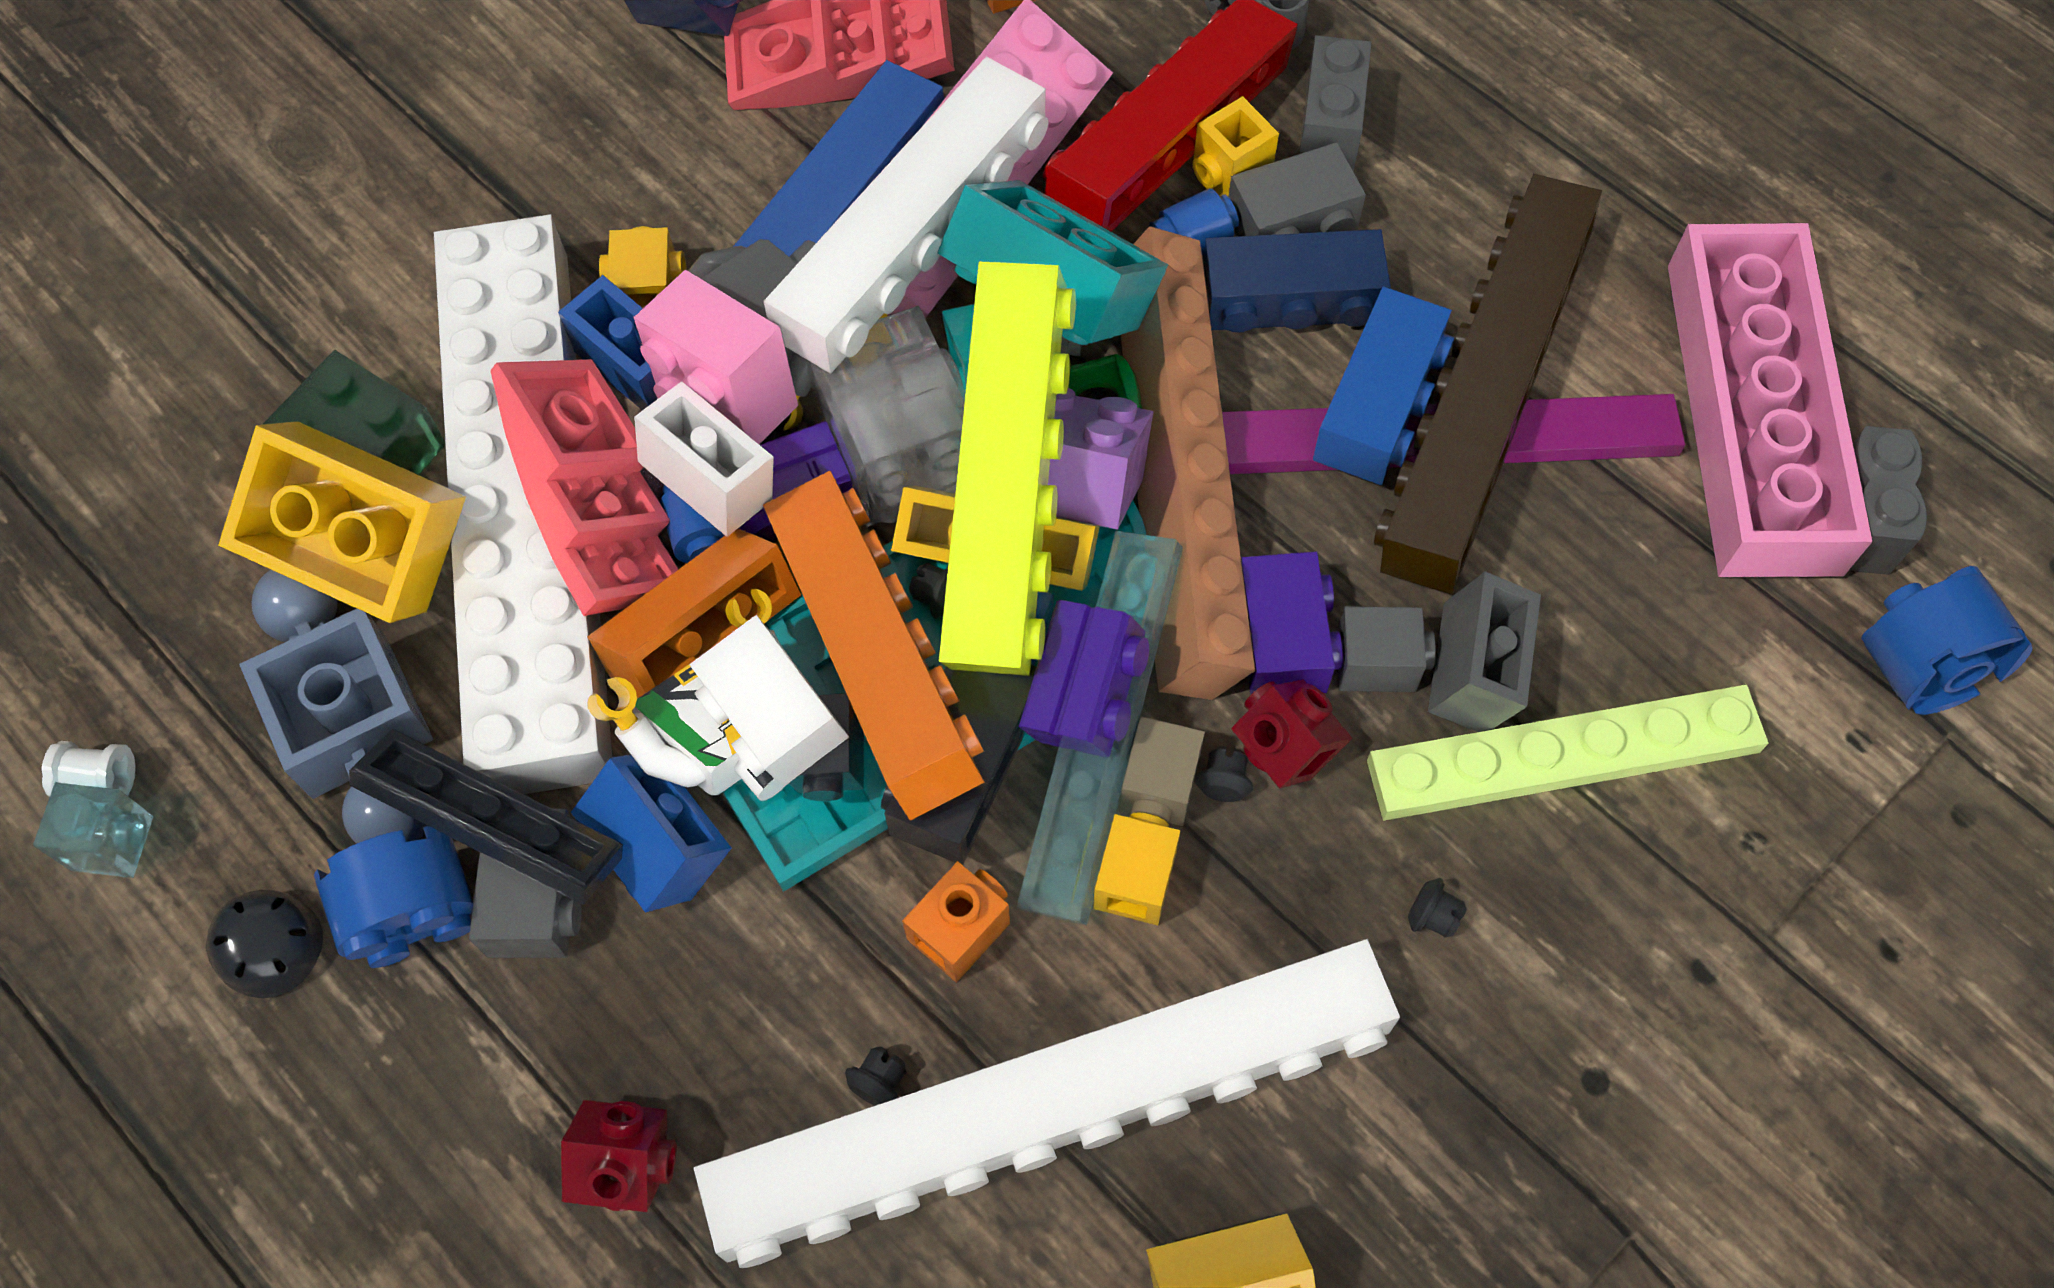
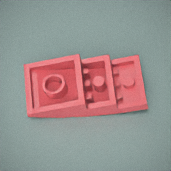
(830, 48)
(583, 480)

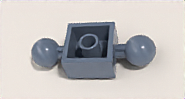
(330, 697)

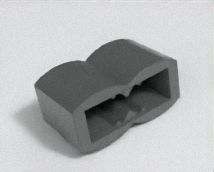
(1896, 512)

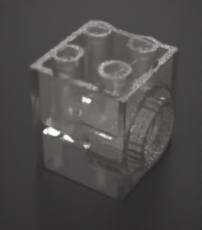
(894, 413)

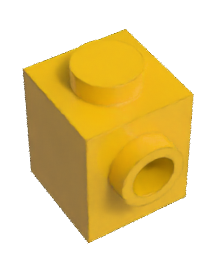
(1232, 143)
(641, 262)

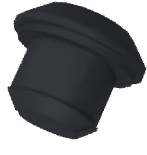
(930, 587)
(1225, 776)
(1436, 910)
(875, 1077)

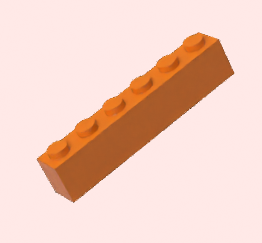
(873, 648)

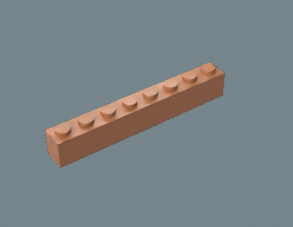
(1188, 479)

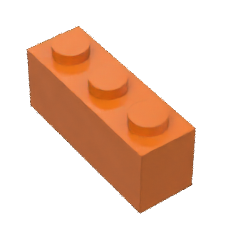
(688, 612)

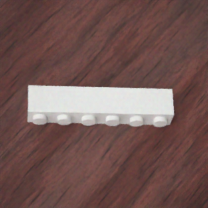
(903, 215)

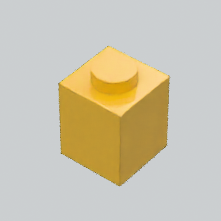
(1136, 867)

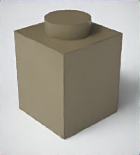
(1161, 770)

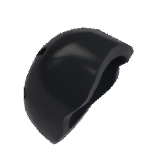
(260, 939)

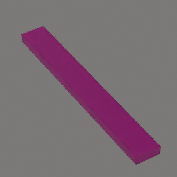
(1546, 432)

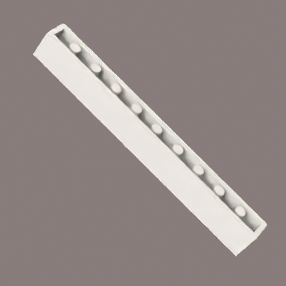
(1044, 1102)

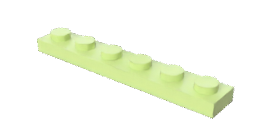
(1565, 752)

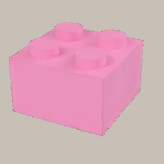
(718, 352)

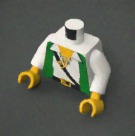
(675, 734)

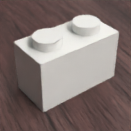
(704, 458)
(767, 702)

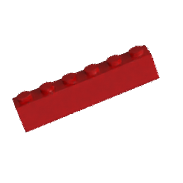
(1155, 125)

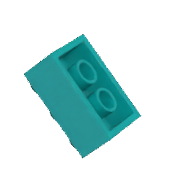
(1025, 226)

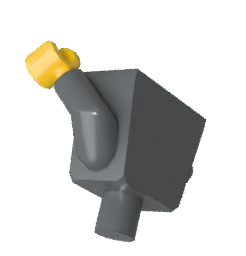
(750, 278)

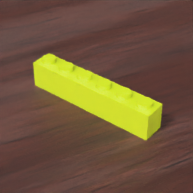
(1005, 469)

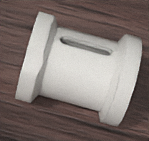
(89, 767)

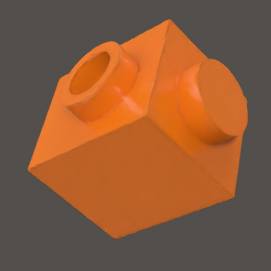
(958, 919)

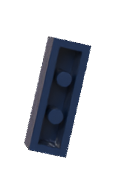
(1294, 279)

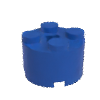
(1945, 641)
(394, 895)

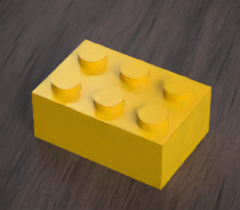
(341, 520)

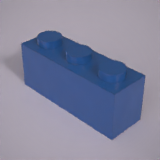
(1384, 386)

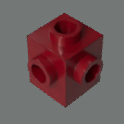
(1290, 731)
(616, 1155)

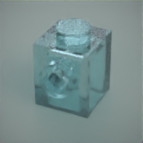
(93, 830)

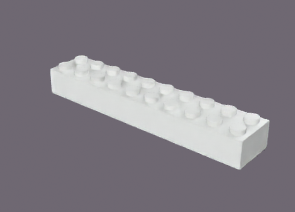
(517, 624)

